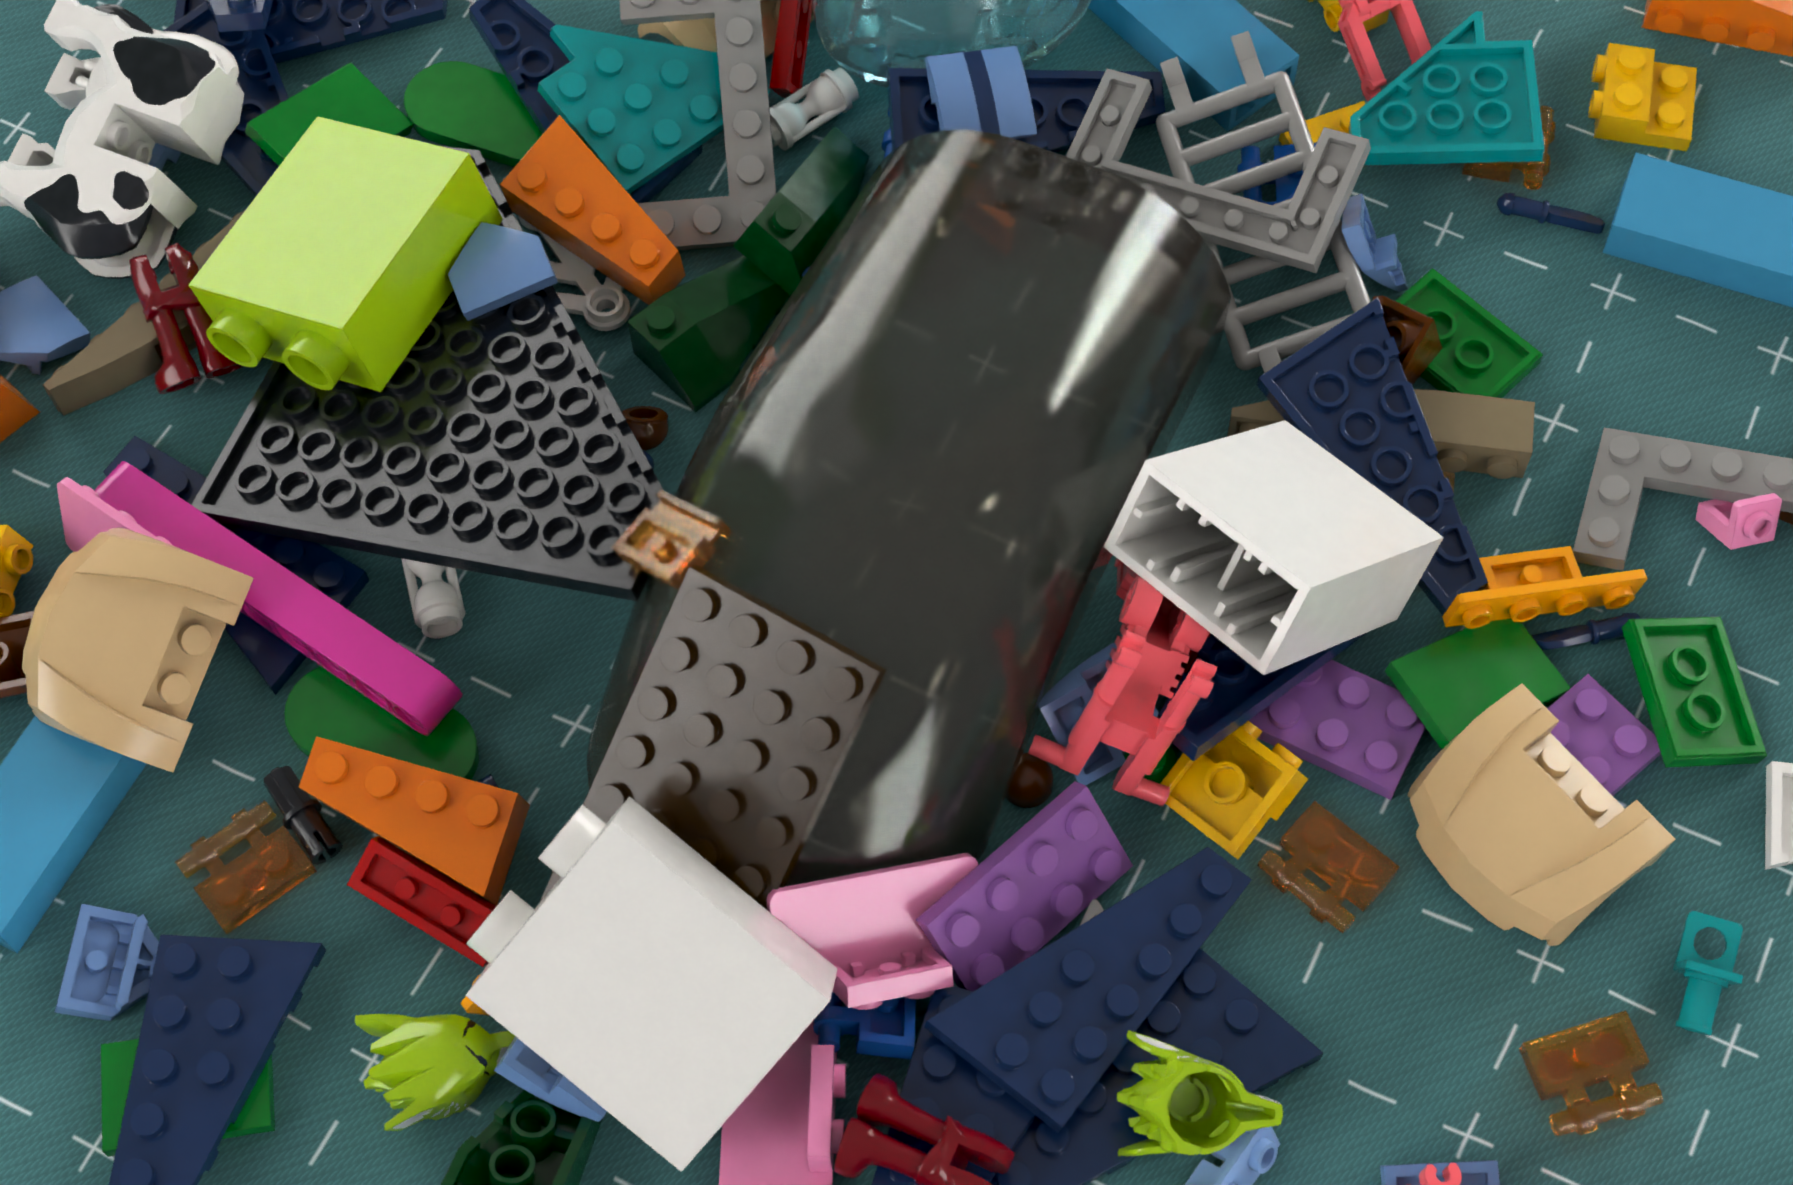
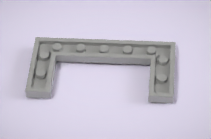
(746, 123)
(1277, 234)
(1639, 461)

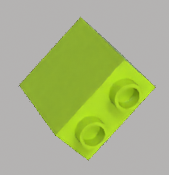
(343, 255)

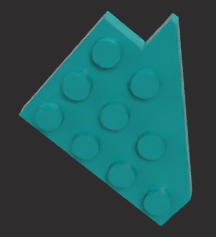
(635, 100)
(1458, 105)

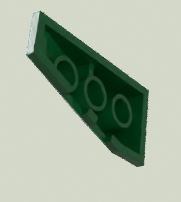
(805, 211)
(706, 329)
(526, 1146)

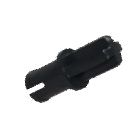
(301, 814)

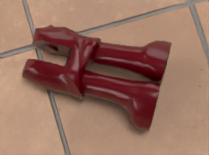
(178, 366)
(942, 1165)

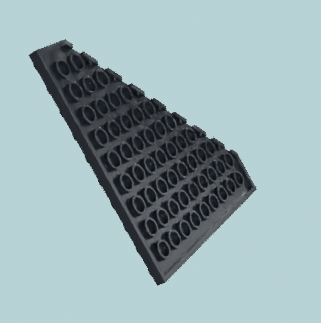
(474, 456)

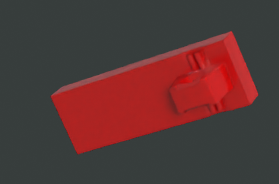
(790, 46)
(421, 896)

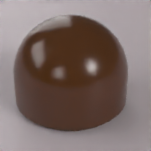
(648, 431)
(1031, 782)

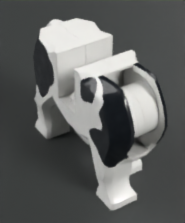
(144, 90)

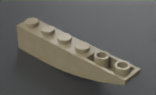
(123, 351)
(1467, 430)

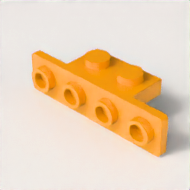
(1538, 584)

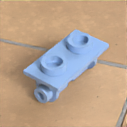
(1243, 1160)

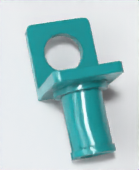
(1704, 975)

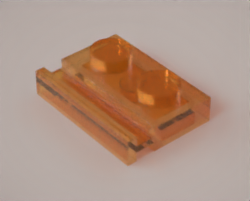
(670, 539)

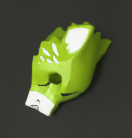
(430, 1063)
(1189, 1103)

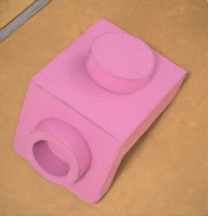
(1741, 522)

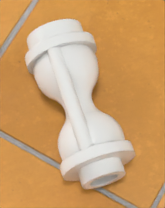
(825, 98)
(436, 604)

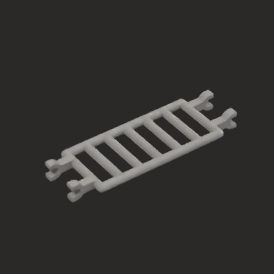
(1181, 159)

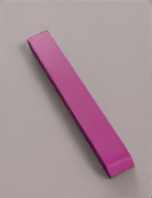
(293, 607)

